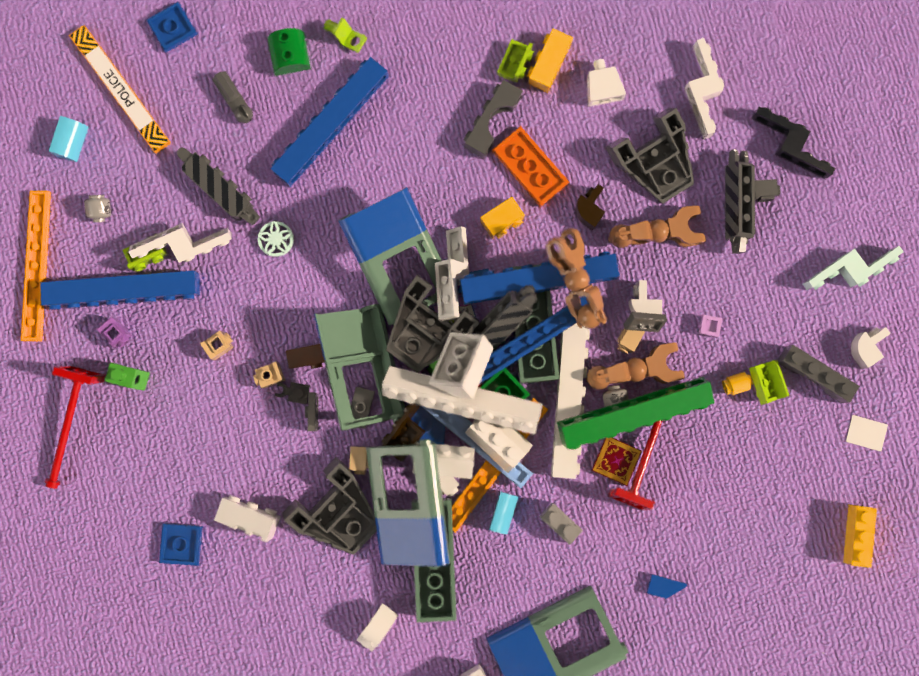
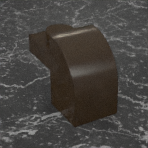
(586, 210)

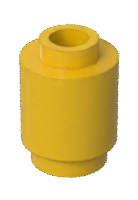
(737, 383)

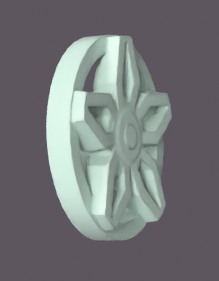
(275, 239)

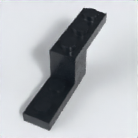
(793, 142)

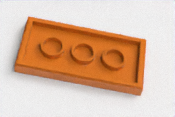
(530, 166)

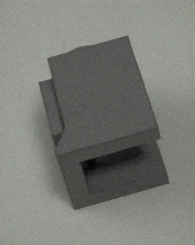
(766, 190)

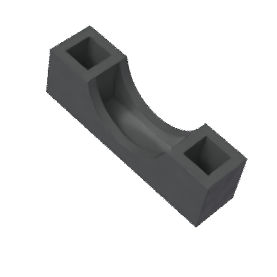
(504, 100)
(828, 379)

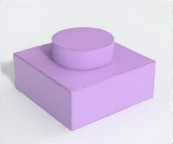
(710, 326)

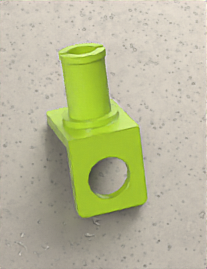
(345, 34)

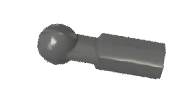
(232, 96)

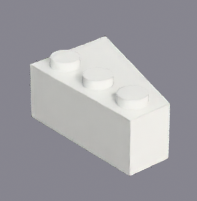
(247, 517)

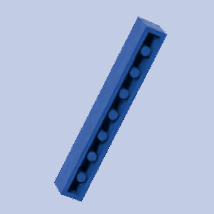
(330, 121)
(543, 278)
(120, 289)

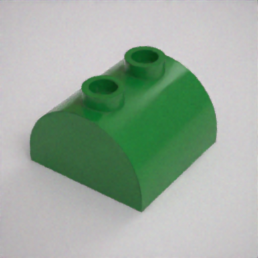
(288, 51)
(506, 384)

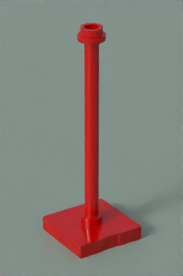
(78, 377)
(632, 496)

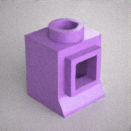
(123, 336)

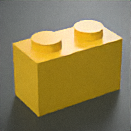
(502, 218)

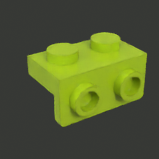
(514, 61)
(139, 264)
(769, 382)

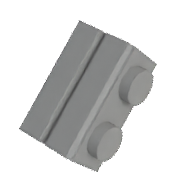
(560, 523)

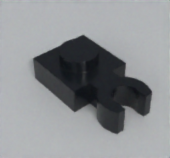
(296, 392)

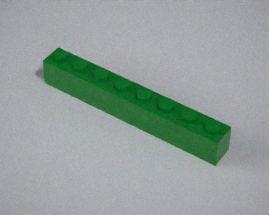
(635, 413)

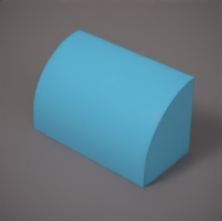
(68, 139)
(503, 512)

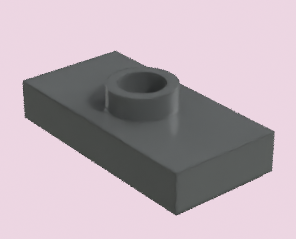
(645, 322)
(362, 403)
(311, 411)

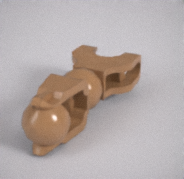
(659, 231)
(571, 263)
(637, 369)

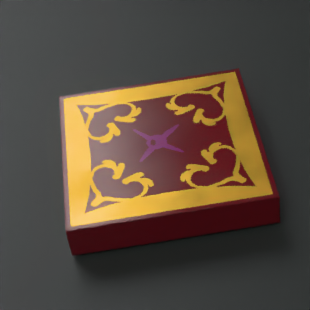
(616, 460)

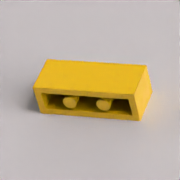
(549, 60)
(859, 536)

